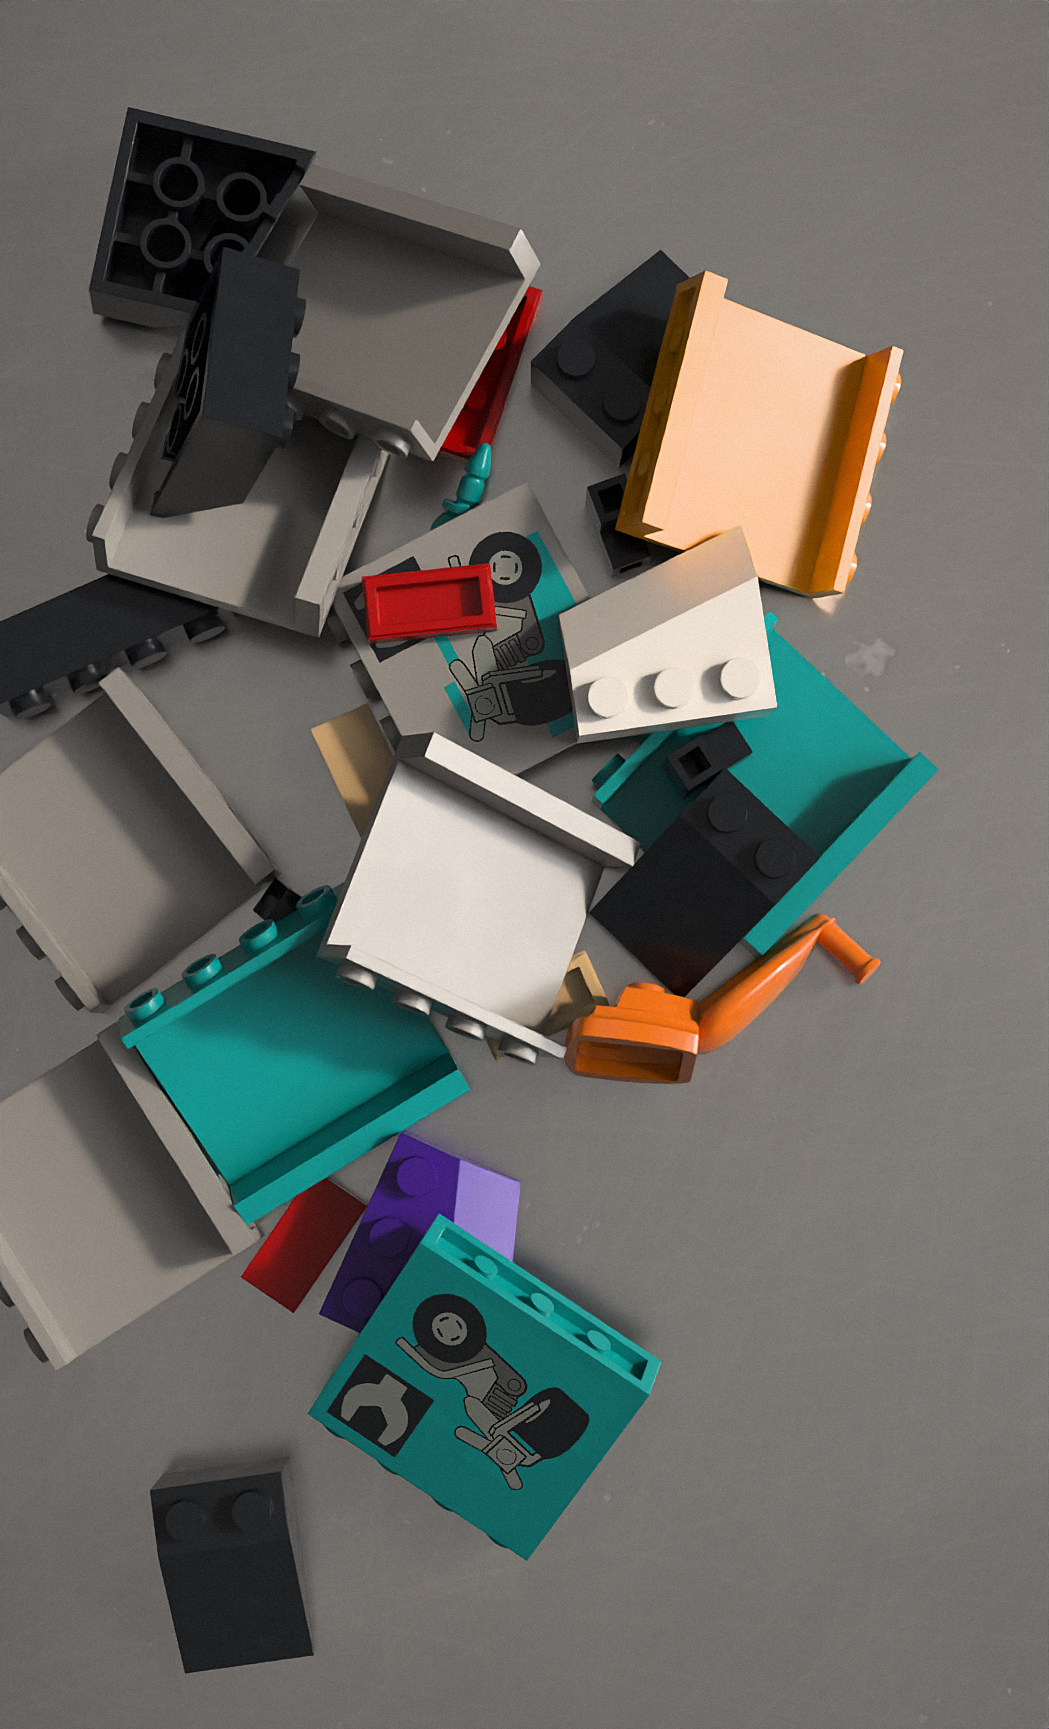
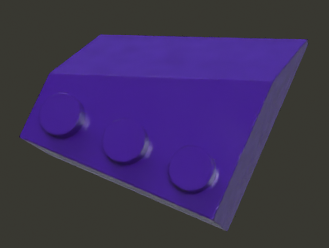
(411, 1192)

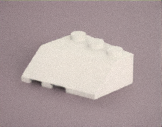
(671, 646)

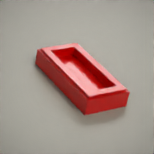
(429, 603)
(304, 1242)

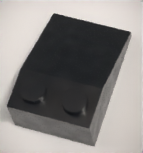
(607, 357)
(704, 884)
(233, 1564)

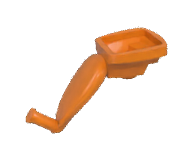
(658, 1034)

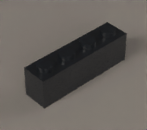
(92, 632)

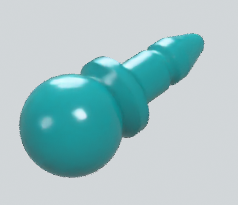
(469, 488)

